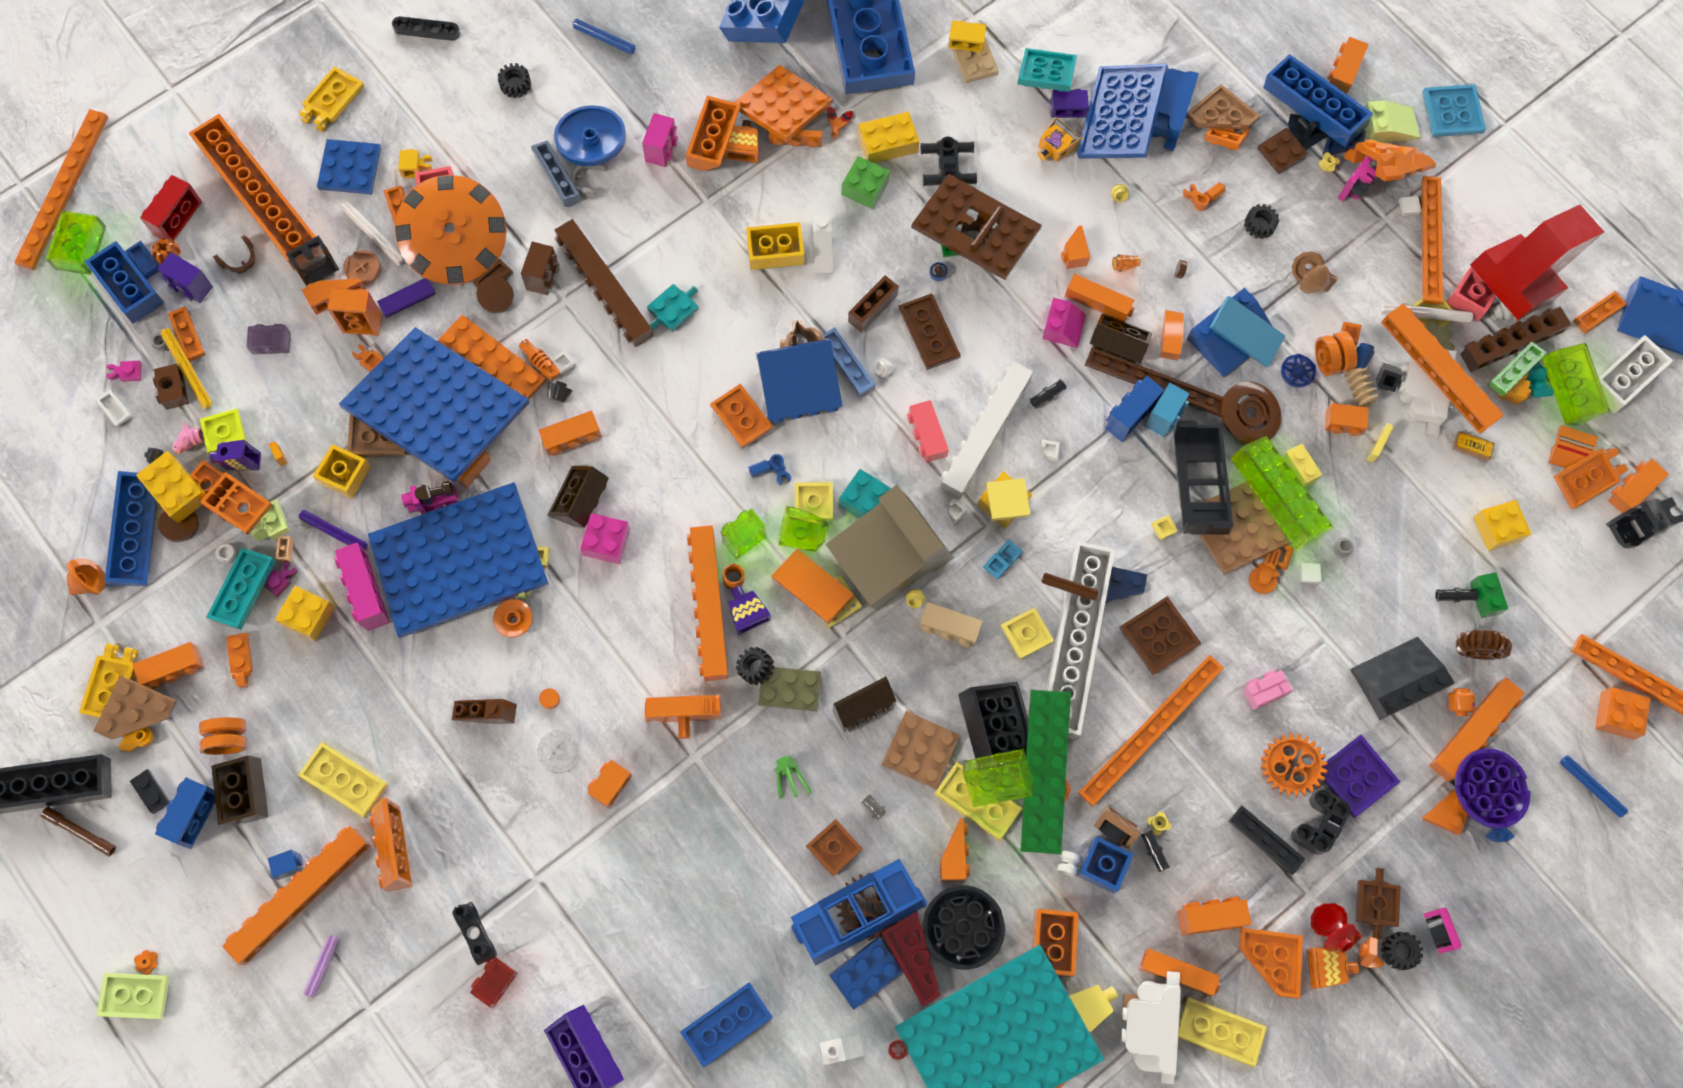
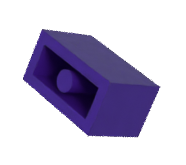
(1069, 104)

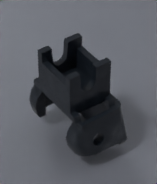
(1652, 518)

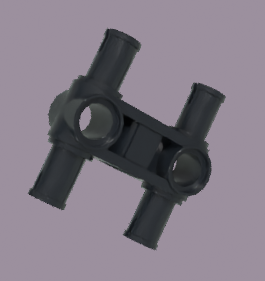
(948, 160)
(468, 919)

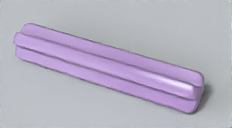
(321, 966)

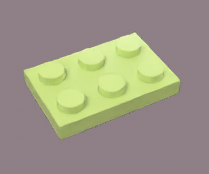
(133, 996)

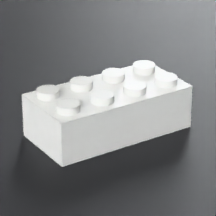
(1632, 372)

